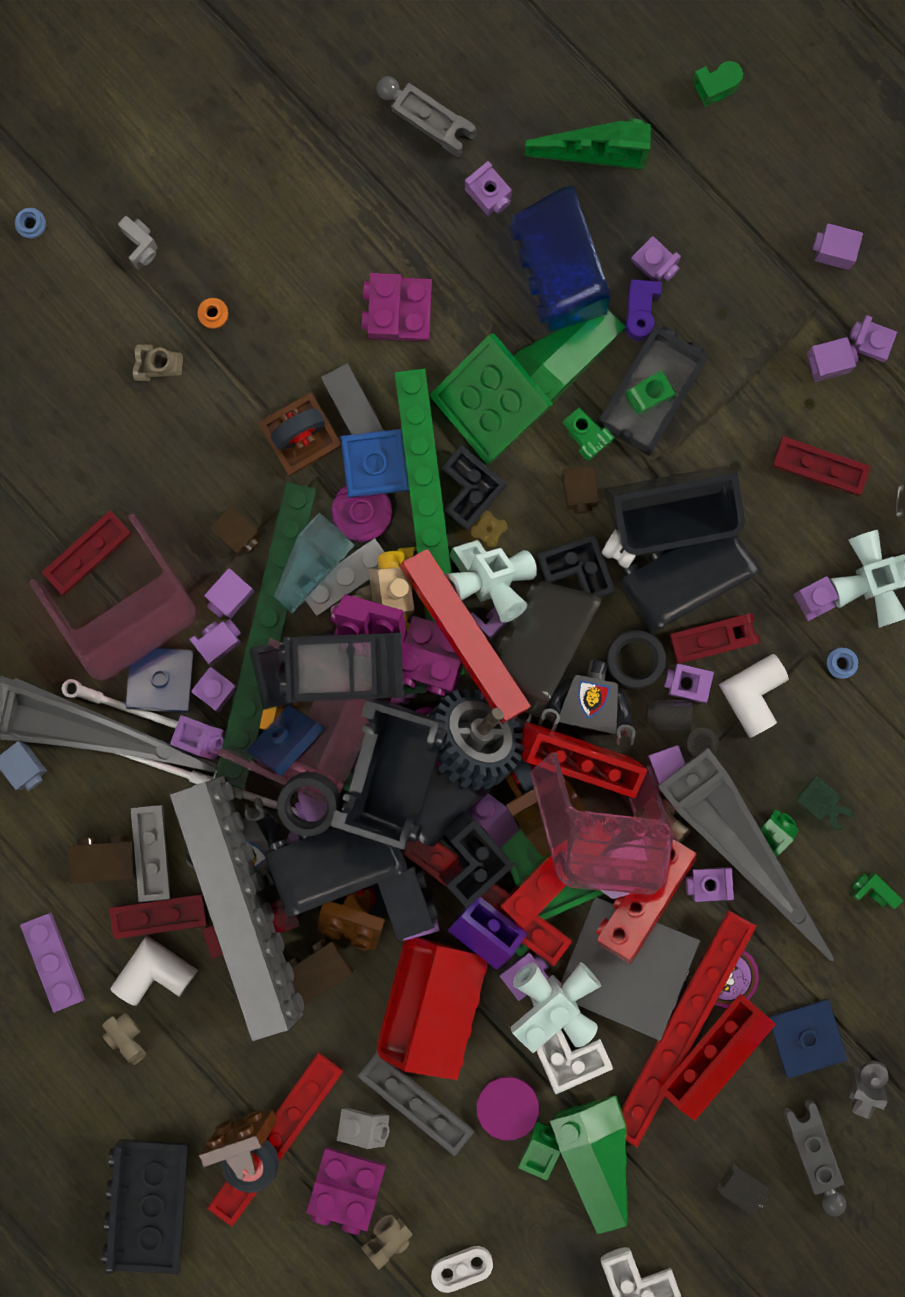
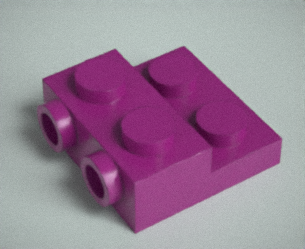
(397, 308)
(362, 616)
(429, 659)
(345, 1190)

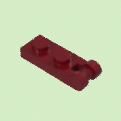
(713, 639)

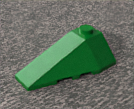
(608, 144)
(567, 353)
(595, 1154)

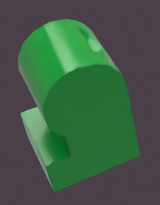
(718, 84)
(650, 393)

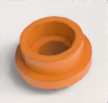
(213, 322)

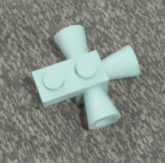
(490, 576)
(875, 579)
(554, 1006)

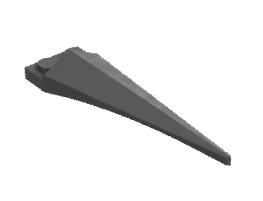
(45, 718)
(713, 806)

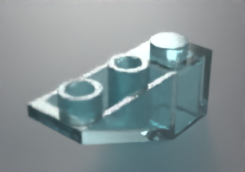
(311, 560)

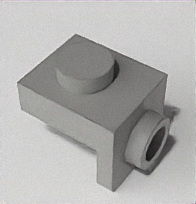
(138, 233)
(363, 1128)

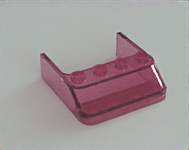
(131, 626)
(329, 754)
(602, 848)

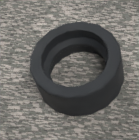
(635, 636)
(298, 825)

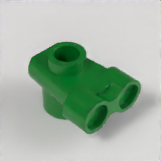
(591, 439)

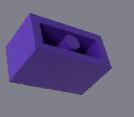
(487, 932)

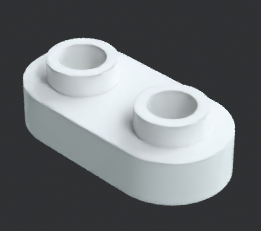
(463, 1271)

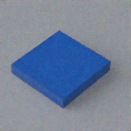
(375, 463)

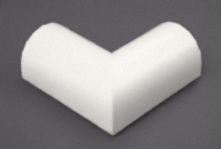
(746, 690)
(148, 964)
(574, 1067)
(626, 1281)

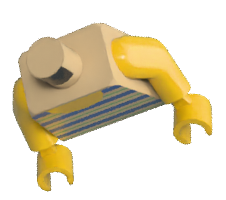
(390, 584)

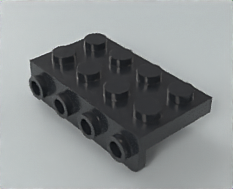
(146, 1206)

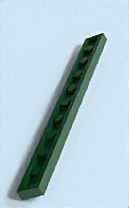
(267, 623)

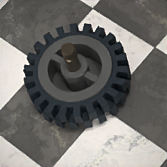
(477, 742)

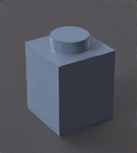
(21, 767)

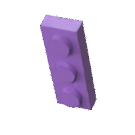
(52, 962)

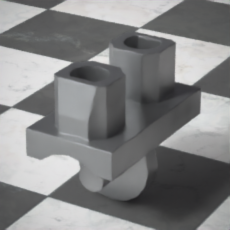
(868, 1088)

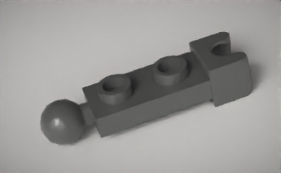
(426, 114)
(817, 1157)

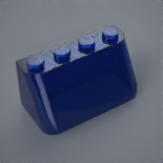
(560, 260)

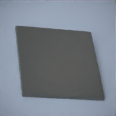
(636, 993)

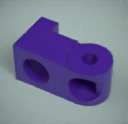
(639, 318)

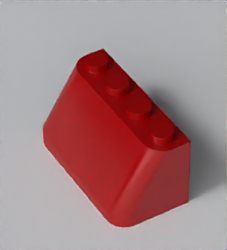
(431, 1008)

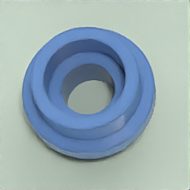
(26, 215)
(849, 656)

